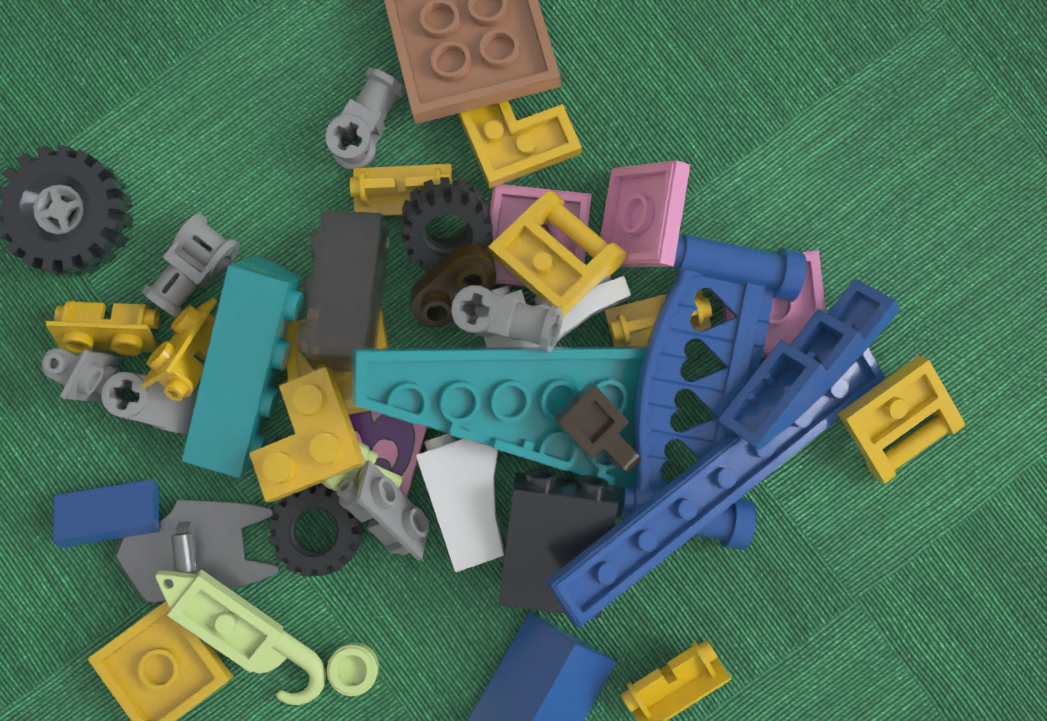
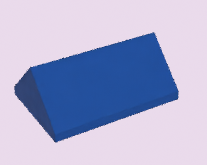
(544, 676)

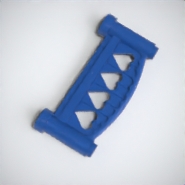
(746, 285)

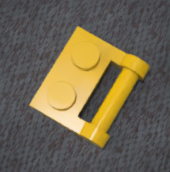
(545, 263)
(896, 408)

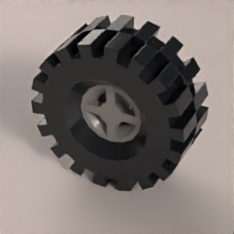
(41, 201)

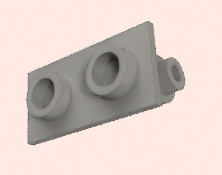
(81, 373)
(396, 519)

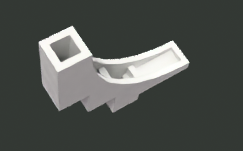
(463, 471)

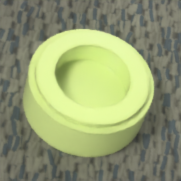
(353, 669)

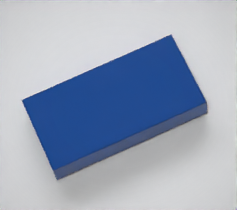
(106, 513)

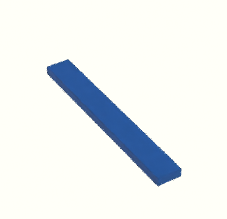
(693, 502)

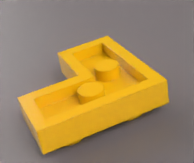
(520, 147)
(322, 439)

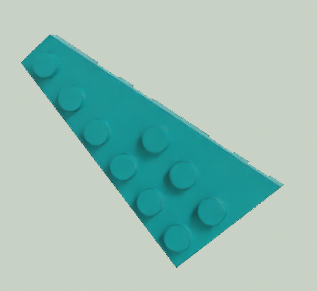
(502, 395)

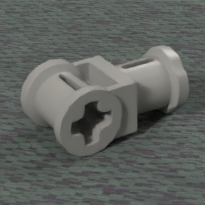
(363, 119)
(191, 264)
(507, 317)

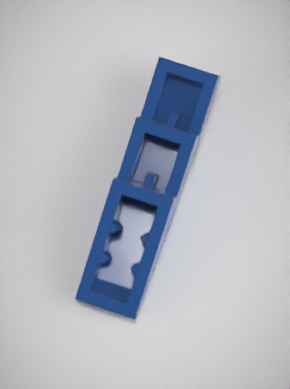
(806, 369)

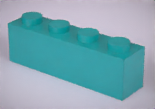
(243, 365)

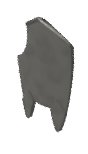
(192, 539)

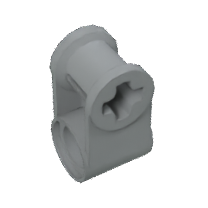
(152, 405)

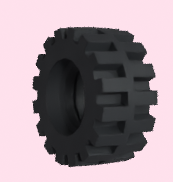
(438, 201)
(291, 550)

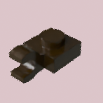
(595, 427)

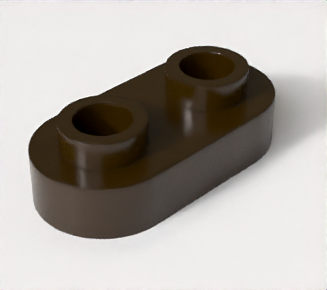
(447, 280)

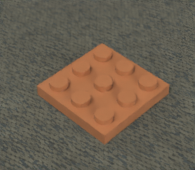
(470, 53)

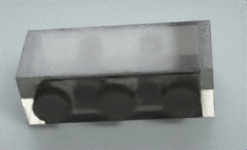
(344, 288)

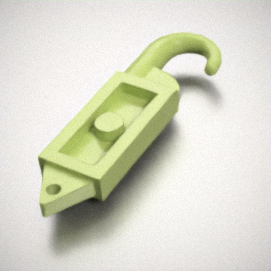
(238, 629)

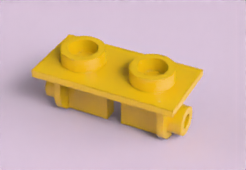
(387, 188)
(634, 321)
(84, 327)
(174, 361)
(676, 685)

